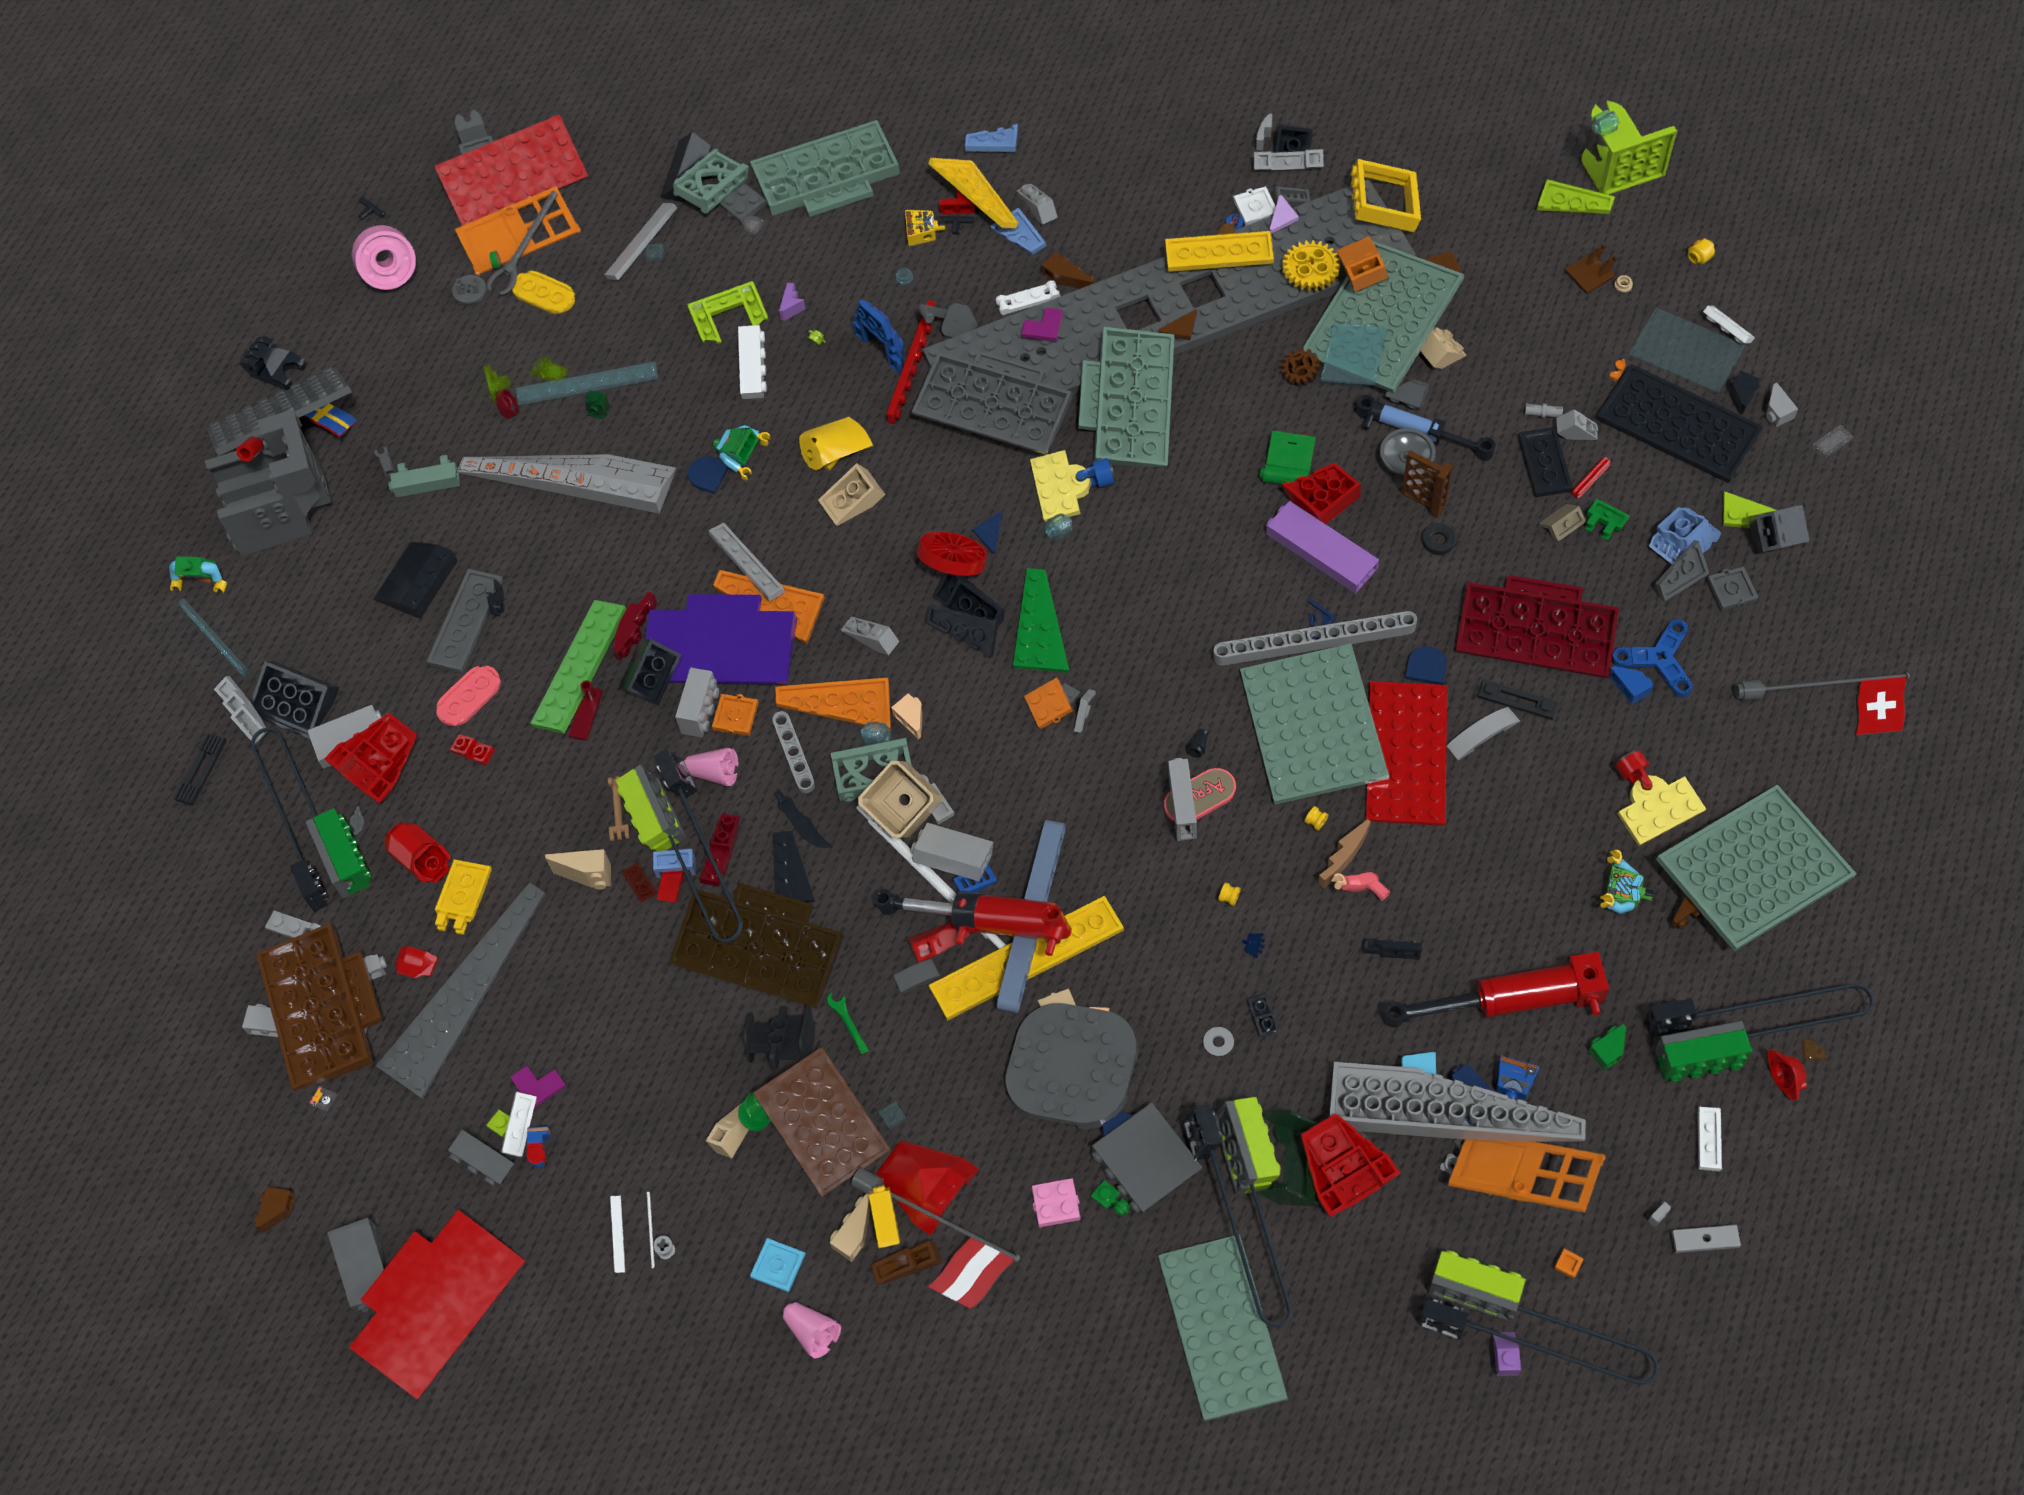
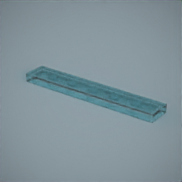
(212, 636)

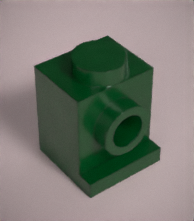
(596, 404)

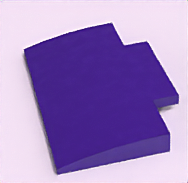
(727, 638)

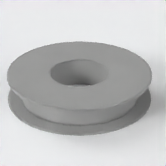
(1218, 1032)

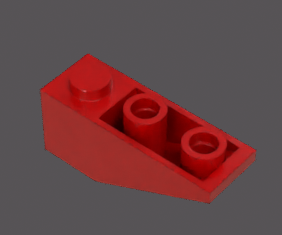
(934, 941)

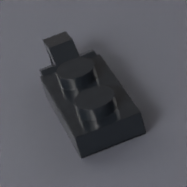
(1394, 949)

